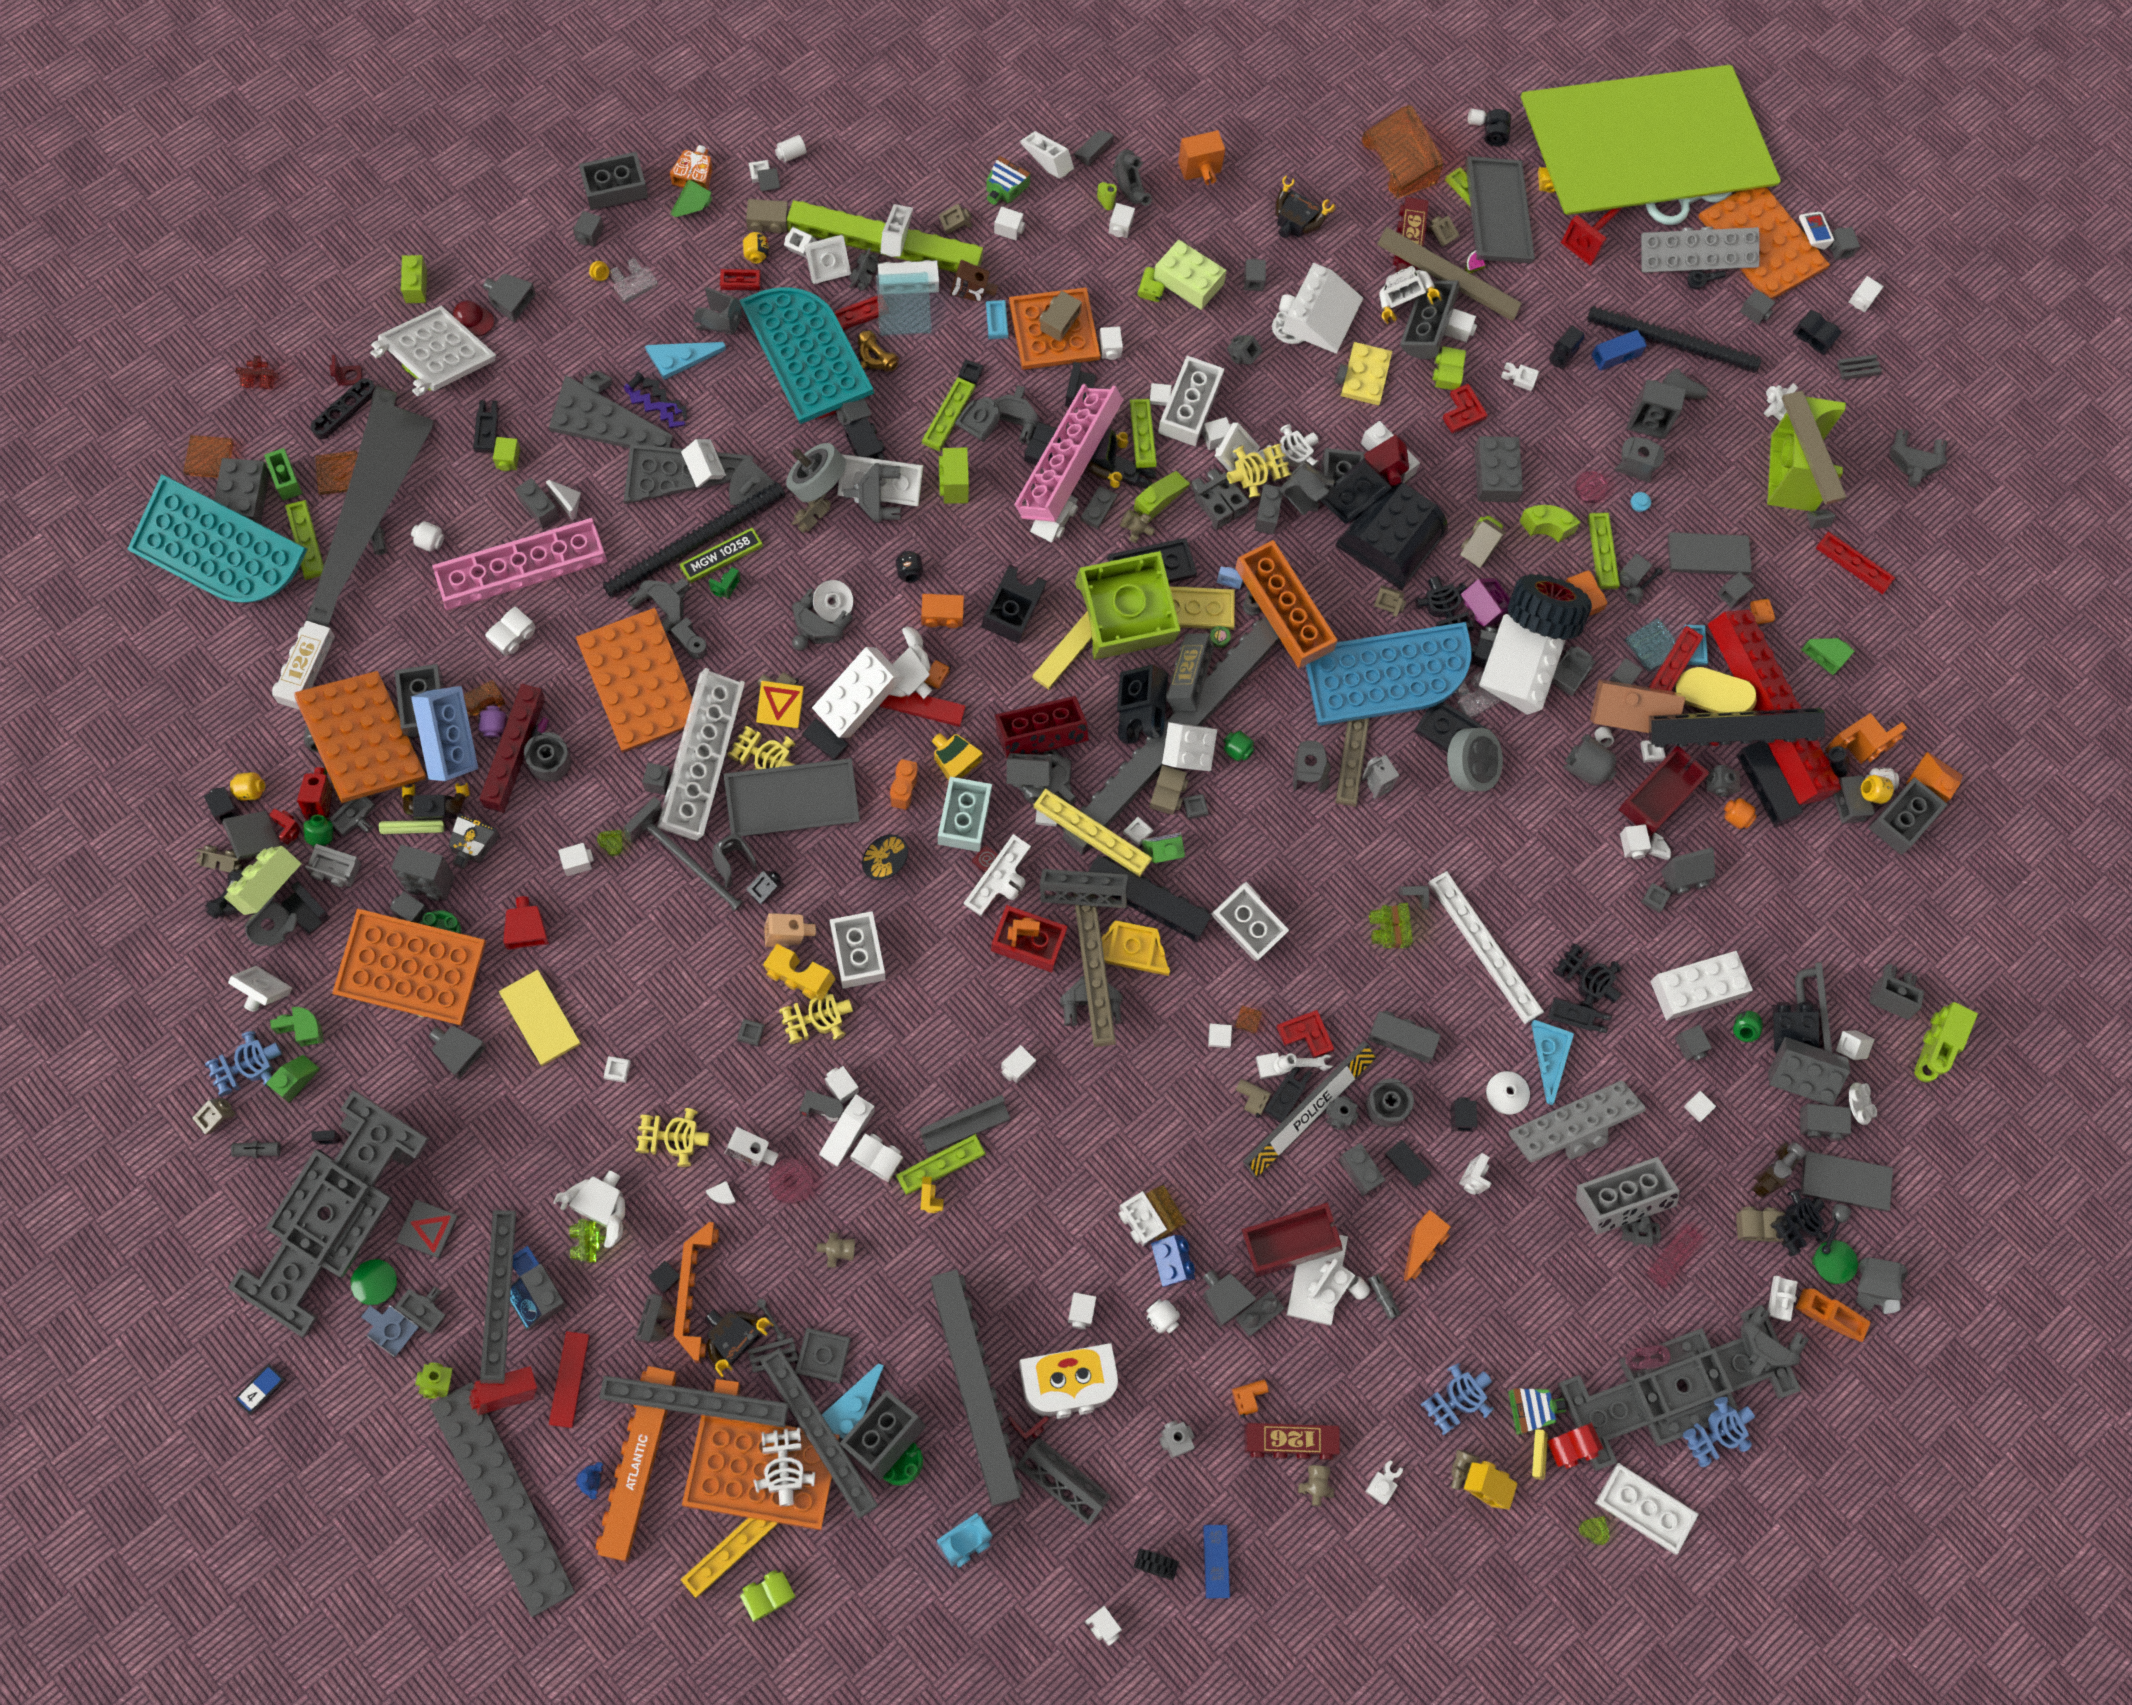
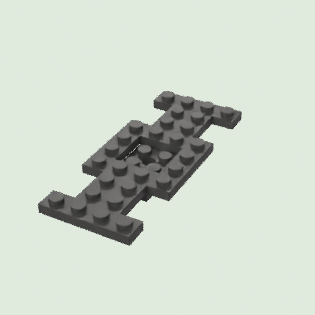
(341, 1187)
(1655, 1396)

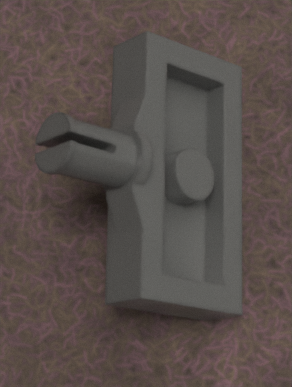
(353, 814)
(422, 1309)

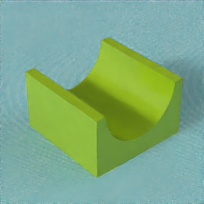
(1790, 476)
(1128, 605)

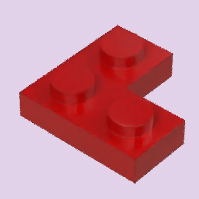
(1468, 410)
(1309, 1028)

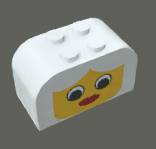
(1069, 1381)

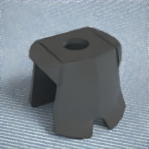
(715, 321)
(1639, 466)
(1306, 487)
(1315, 773)
(723, 847)
(282, 919)
(1881, 1284)

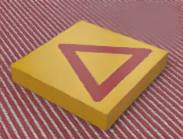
(780, 704)

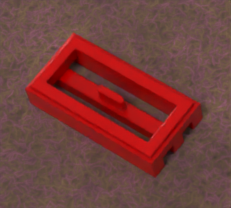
(740, 282)

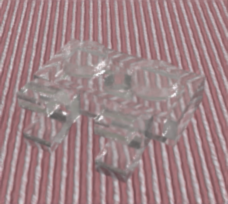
(635, 284)
(1478, 701)

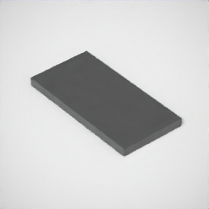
(1499, 210)
(791, 797)

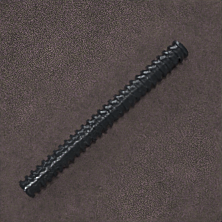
(1675, 339)

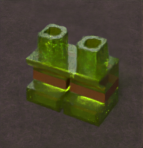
(1395, 926)

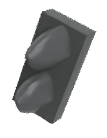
(654, 1309)
(1259, 1313)

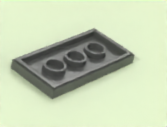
(1709, 553)
(1846, 1181)

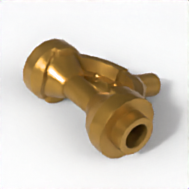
(886, 360)

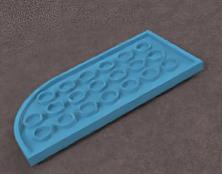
(1389, 673)

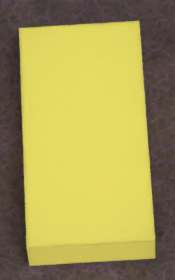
(1540, 1454)

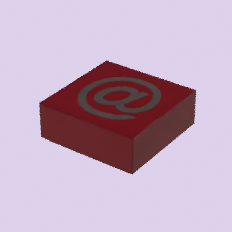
(984, 858)

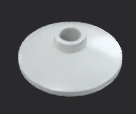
(841, 597)
(1501, 1100)

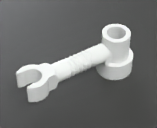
(1286, 1062)

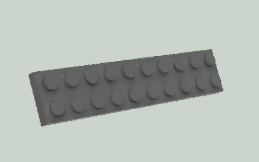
(503, 1502)

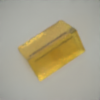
(1166, 1210)

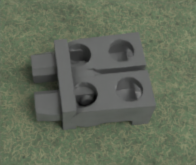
(1220, 498)

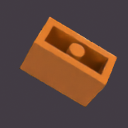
(942, 610)

